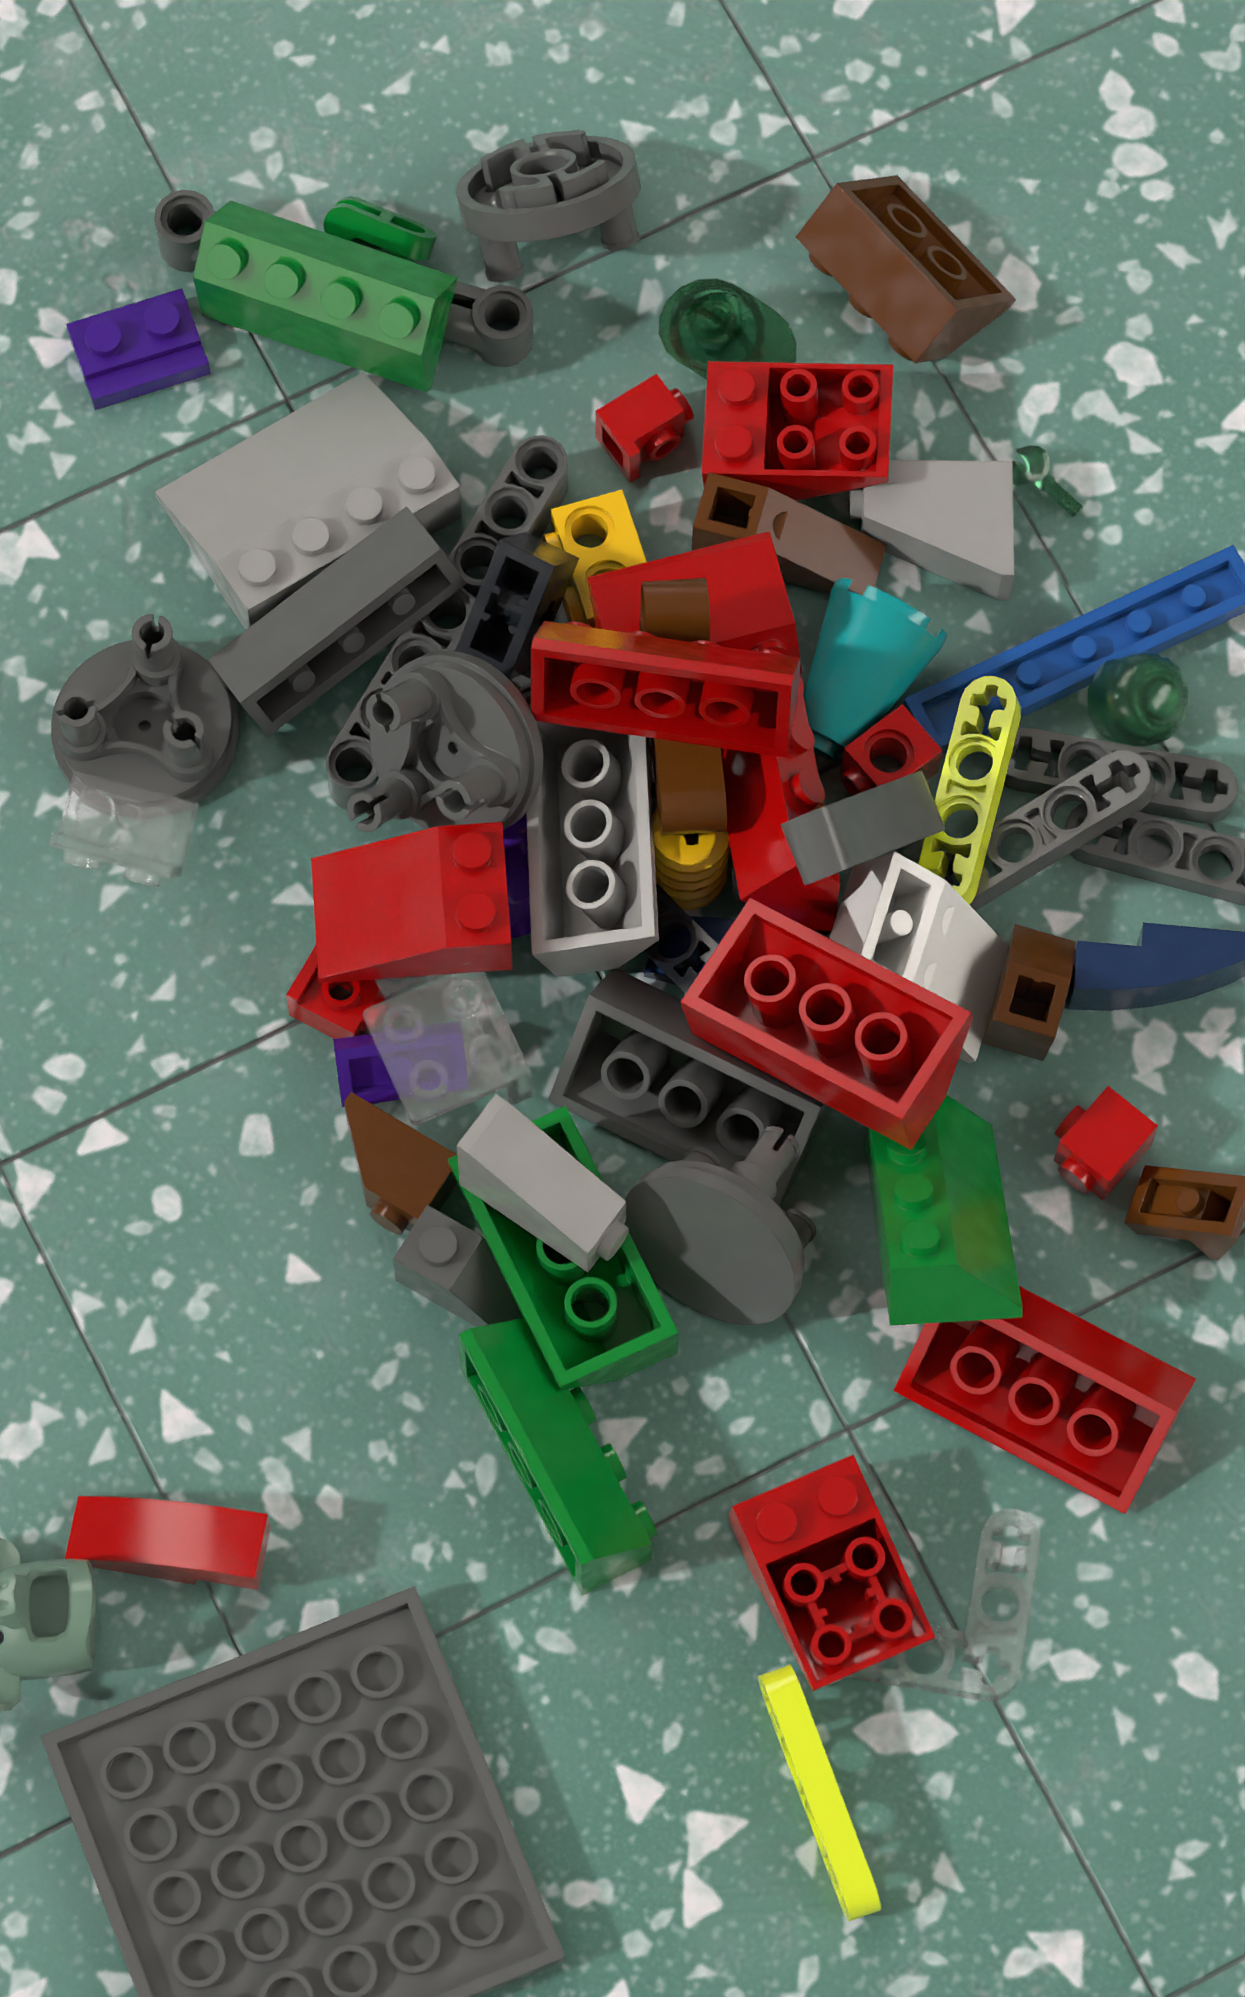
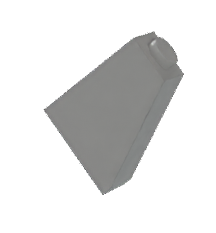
(945, 519)
(540, 1185)

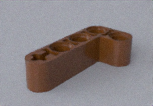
(685, 774)

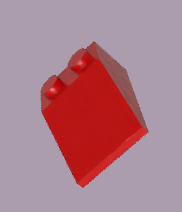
(414, 905)

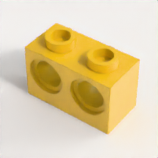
(601, 516)

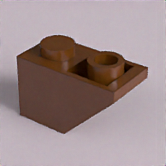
(1030, 993)

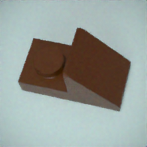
(1189, 1206)

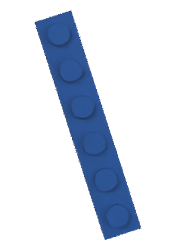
(1072, 653)

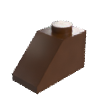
(397, 1166)

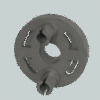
(548, 192)

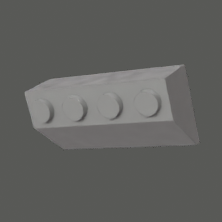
(591, 851)

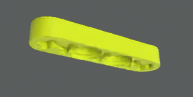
(978, 795)
(819, 1793)

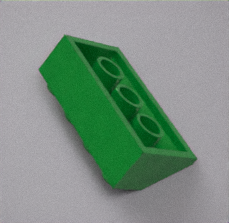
(323, 294)
(943, 1222)
(584, 1322)
(557, 1455)

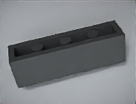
(337, 621)

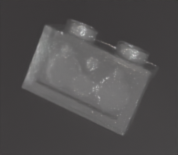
(125, 827)

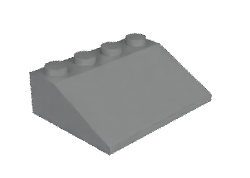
(307, 494)

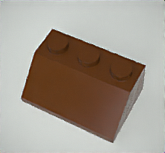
(903, 267)

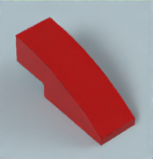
(170, 1540)

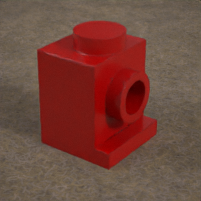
(642, 425)
(315, 1007)

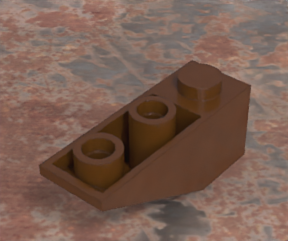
(807, 543)

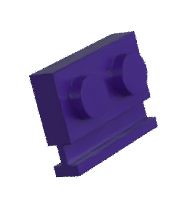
(138, 349)

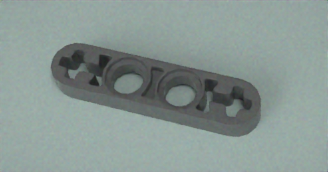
(1195, 770)
(1053, 842)
(1180, 868)

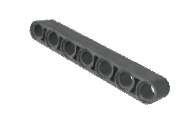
(510, 495)

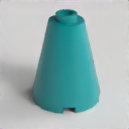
(863, 663)

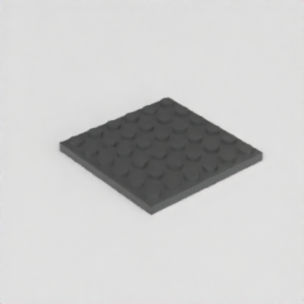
(306, 1824)

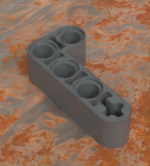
(862, 827)

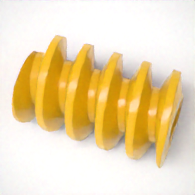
(691, 865)

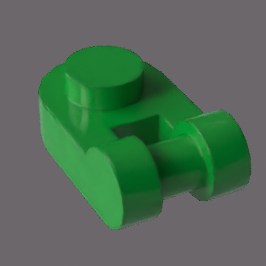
(390, 231)

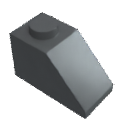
(454, 1270)

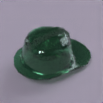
(722, 324)

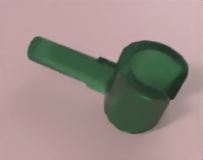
(1038, 472)

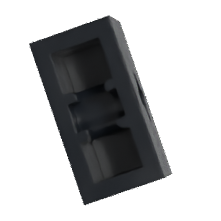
(514, 600)

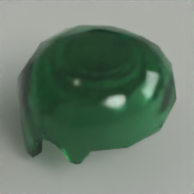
(1138, 699)

